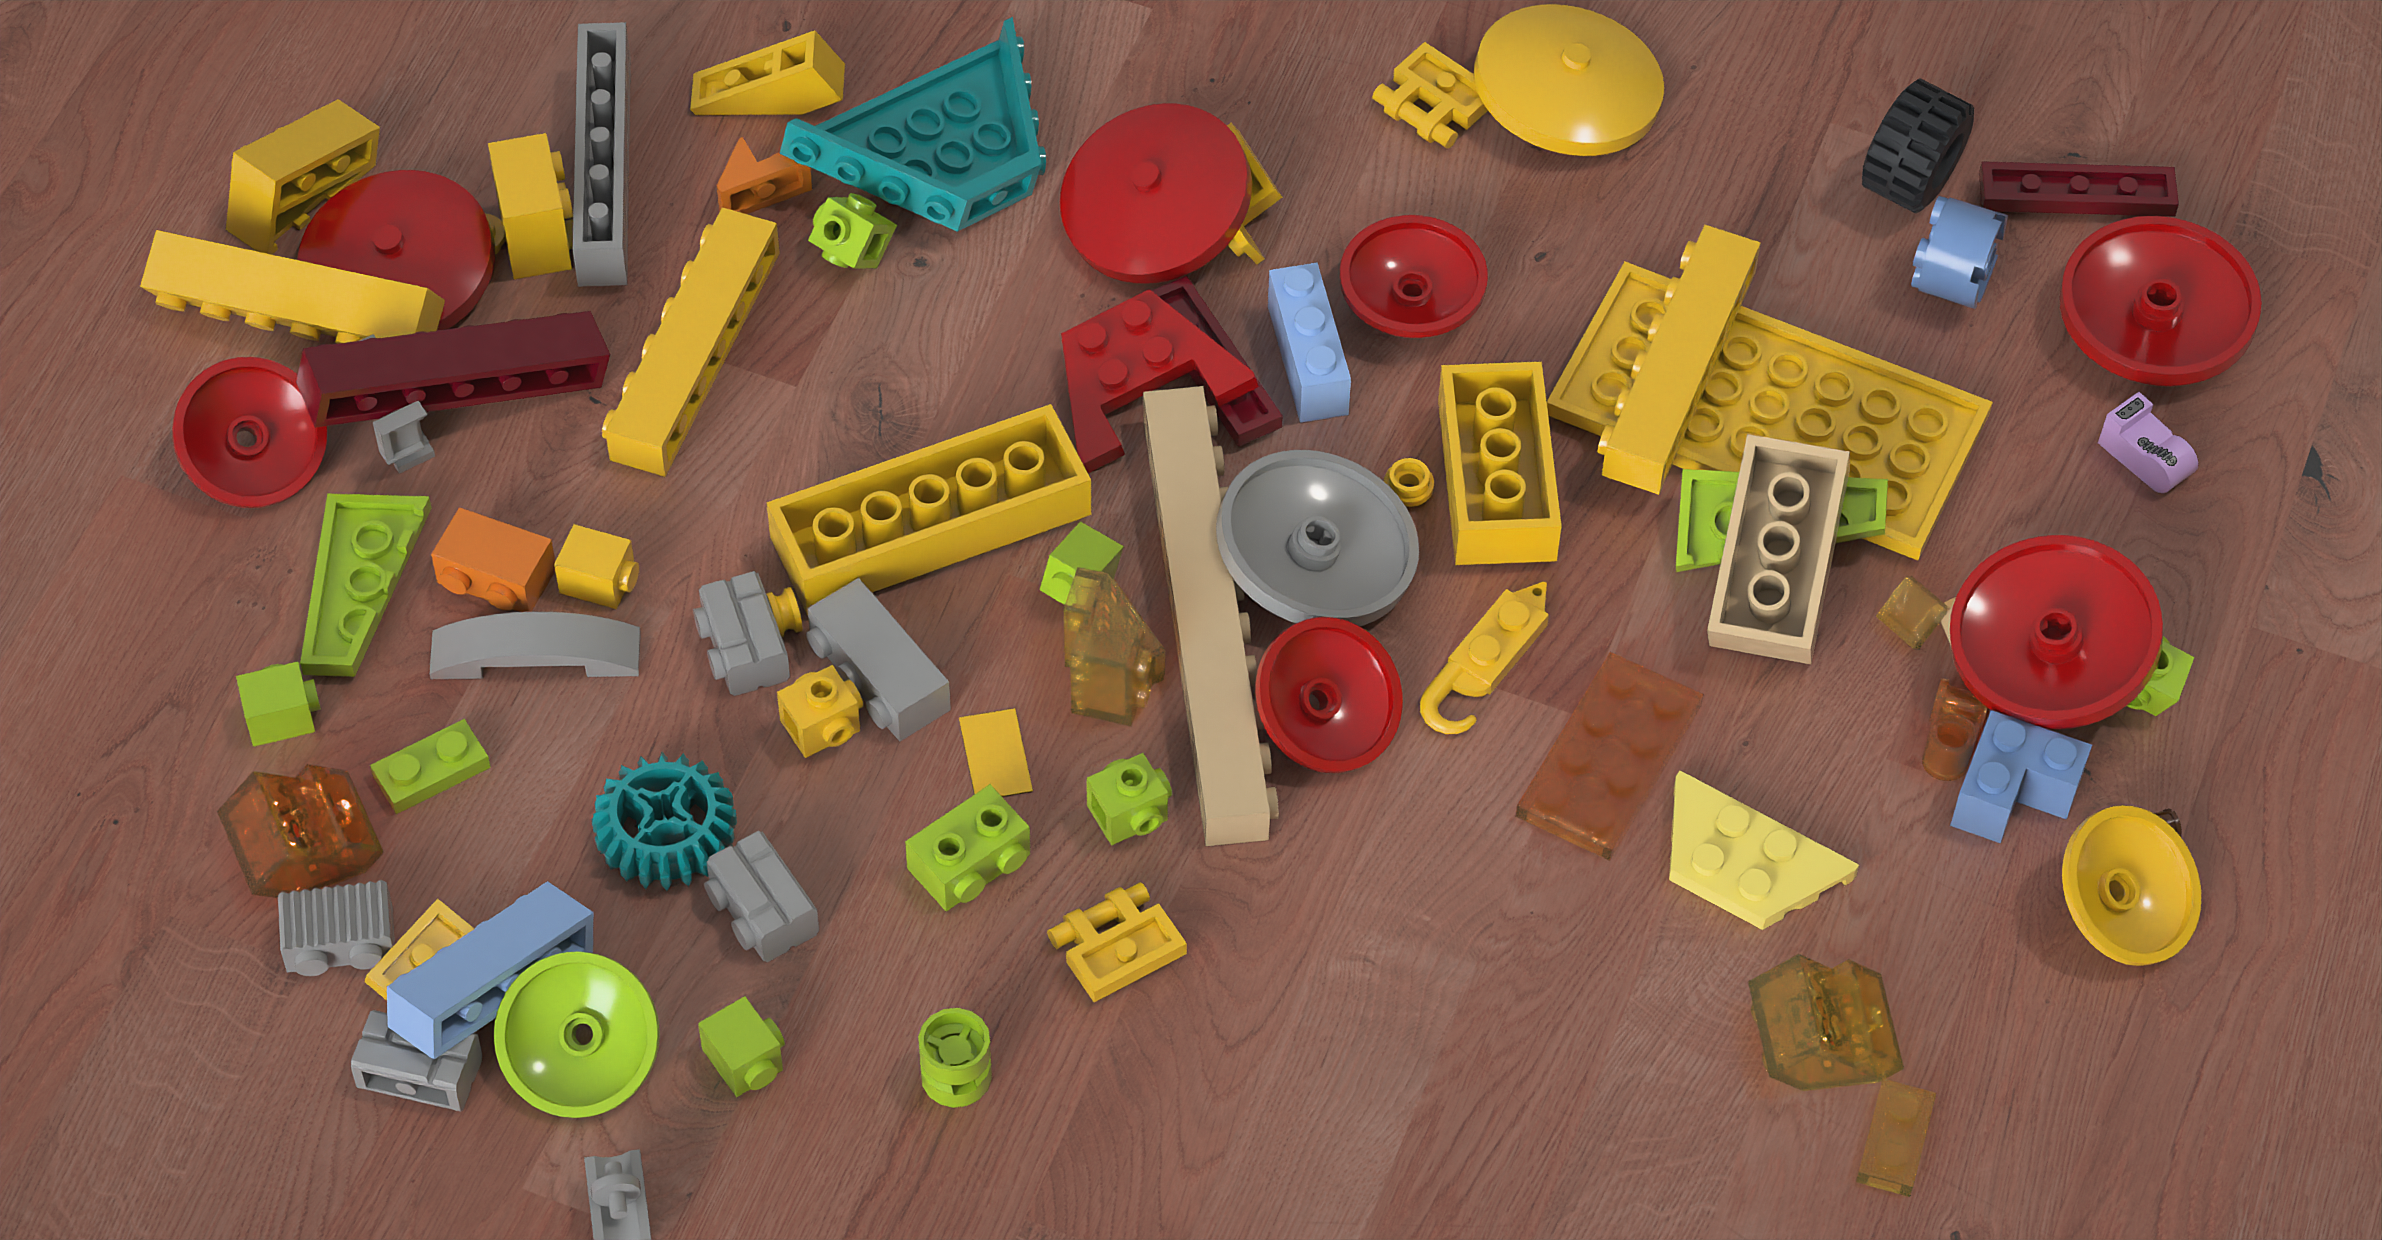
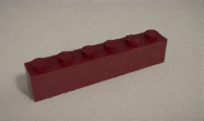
(452, 367)

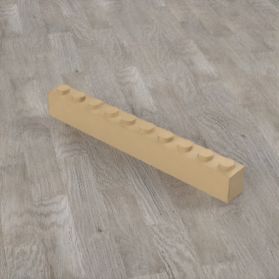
(1207, 620)

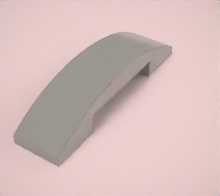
(535, 639)

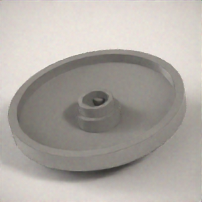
(1317, 538)

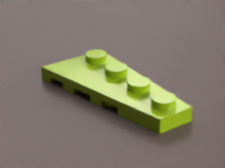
(356, 572)

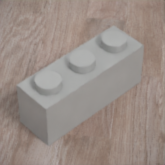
(880, 658)

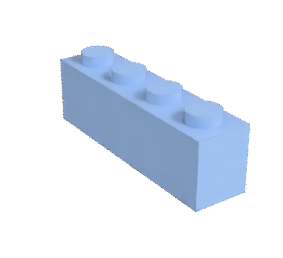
(468, 979)

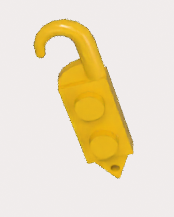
(1487, 654)

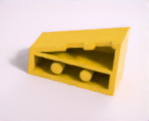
(295, 170)

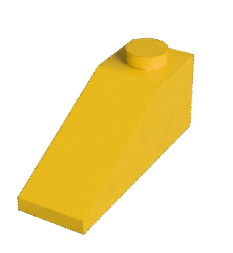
(772, 81)

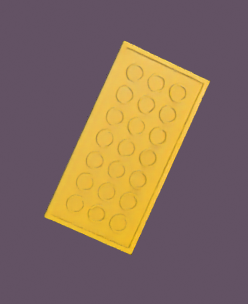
(1791, 389)

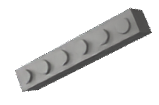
(602, 155)

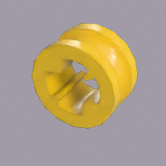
(785, 611)

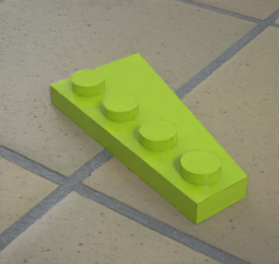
(1708, 504)

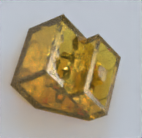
(1105, 650)
(1824, 1024)

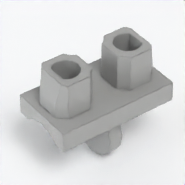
(618, 1197)

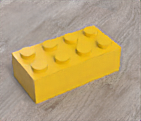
(1499, 463)

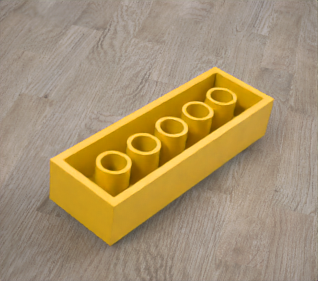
(931, 507)

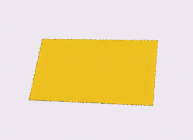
(996, 752)

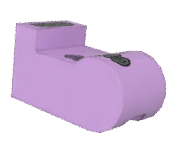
(2147, 445)

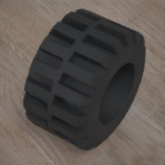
(1917, 145)

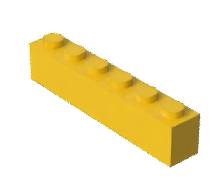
(284, 292)
(691, 342)
(1679, 360)

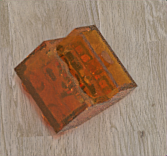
(299, 830)

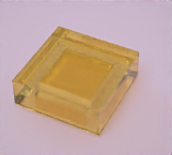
(1912, 612)

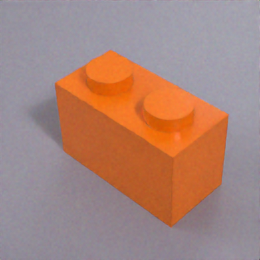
(493, 561)

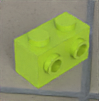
(968, 848)

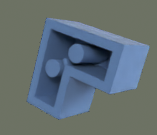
(2022, 766)

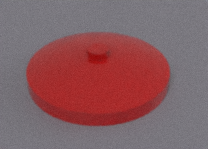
(1156, 193)
(407, 231)
(2160, 300)
(2056, 631)

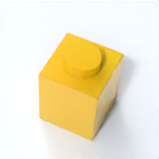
(596, 567)

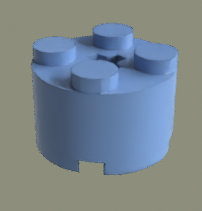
(1959, 251)

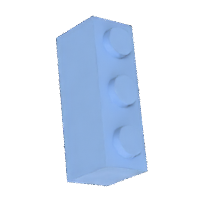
(1309, 342)

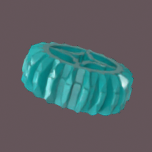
(668, 838)

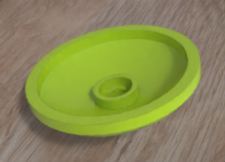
(539, 1040)

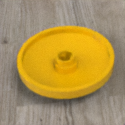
(1568, 80)

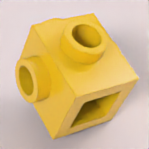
(820, 710)

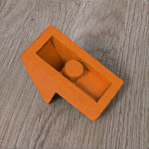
(756, 185)

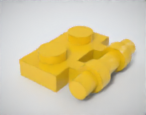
(1440, 84)
(1122, 952)

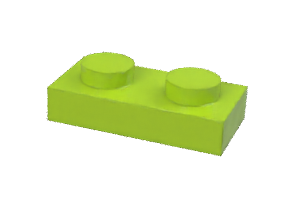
(430, 766)

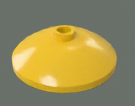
(2150, 881)

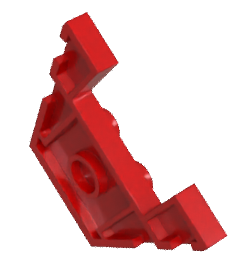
(1134, 352)

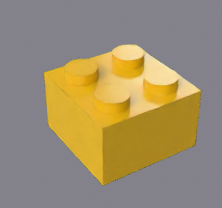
(533, 205)

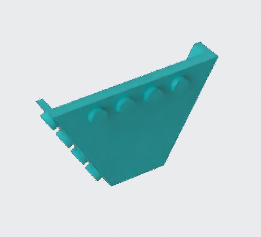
(940, 144)

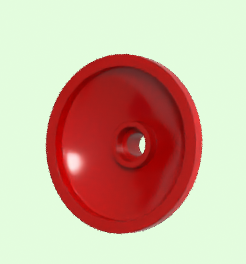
(1416, 259)
(254, 398)
(1354, 689)

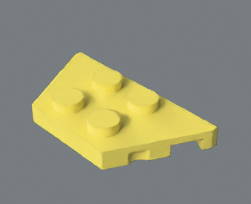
(1746, 857)

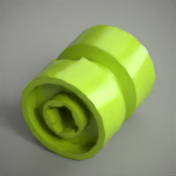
(955, 1057)

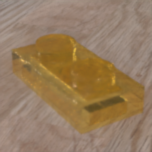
(1896, 1137)

